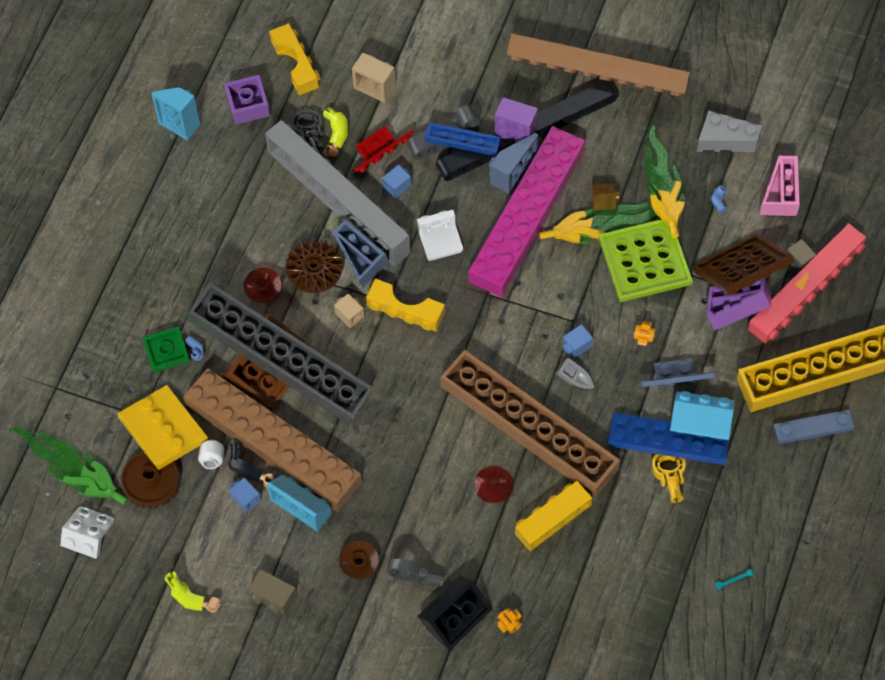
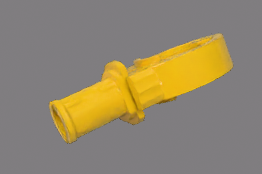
(671, 477)

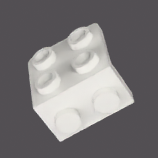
(439, 235)
(85, 531)

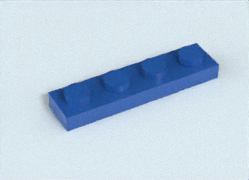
(462, 139)

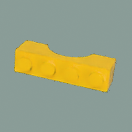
(286, 43)
(426, 314)

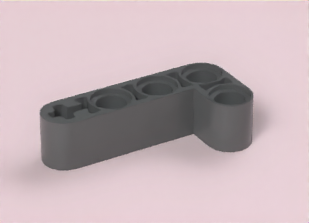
(465, 119)

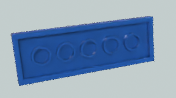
(656, 438)

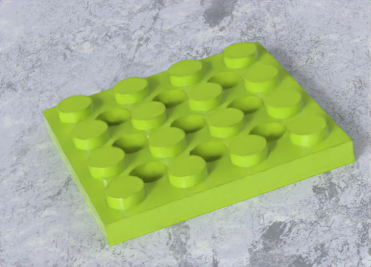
(644, 286)

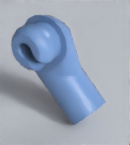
(717, 198)
(197, 348)

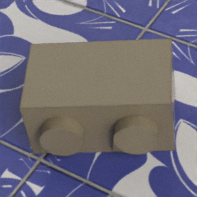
(272, 592)

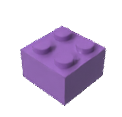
(247, 99)
(515, 120)

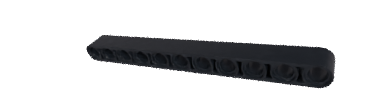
(555, 115)

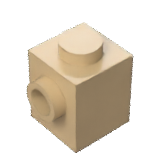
(349, 310)

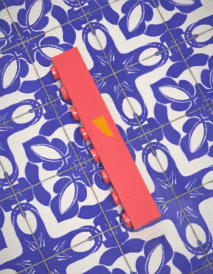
(807, 283)

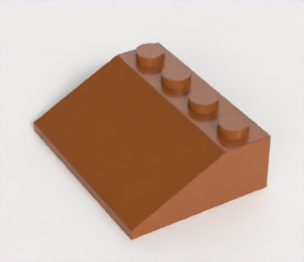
(254, 380)

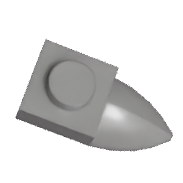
(574, 374)

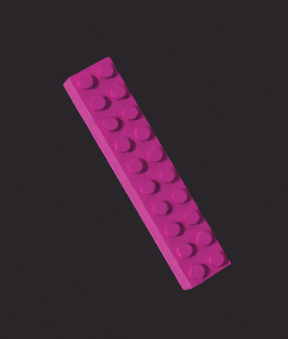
(526, 211)

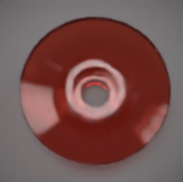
(259, 278)
(493, 492)

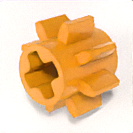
(644, 333)
(509, 620)

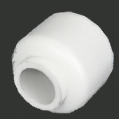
(211, 454)

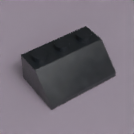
(455, 612)

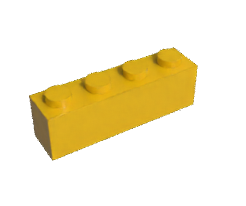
(553, 515)

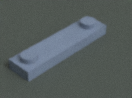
(813, 427)

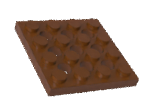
(743, 264)

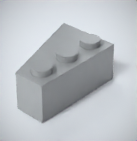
(728, 133)

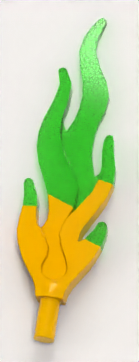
(659, 177)
(575, 229)

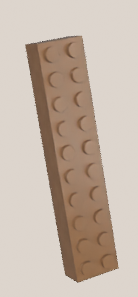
(599, 63)
(530, 423)
(272, 439)

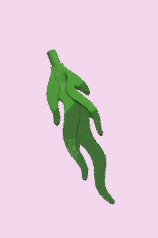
(76, 473)

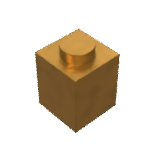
(604, 197)

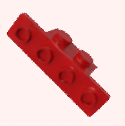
(376, 145)

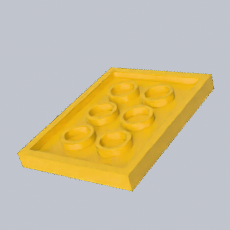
(162, 427)

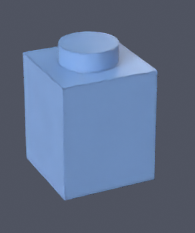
(396, 181)
(577, 341)
(244, 495)

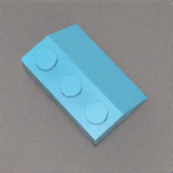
(177, 111)
(702, 415)
(299, 501)

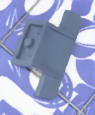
(676, 373)

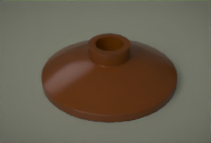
(358, 551)

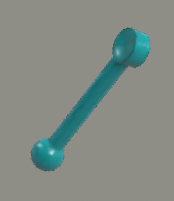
(719, 585)

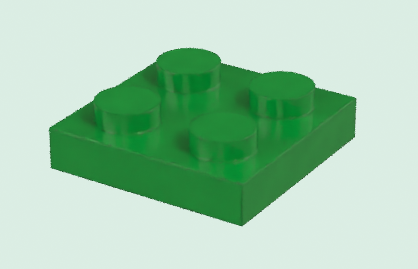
(165, 349)

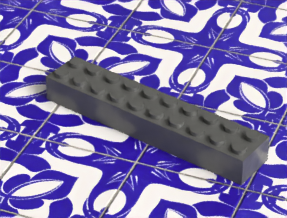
(279, 353)

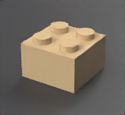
(374, 77)

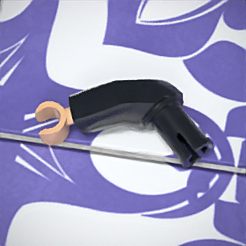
(246, 469)

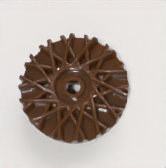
(314, 266)
(148, 491)

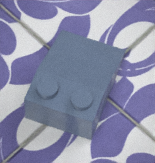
(512, 163)

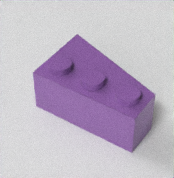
(726, 309)

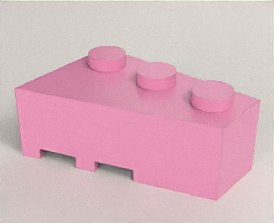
(783, 189)

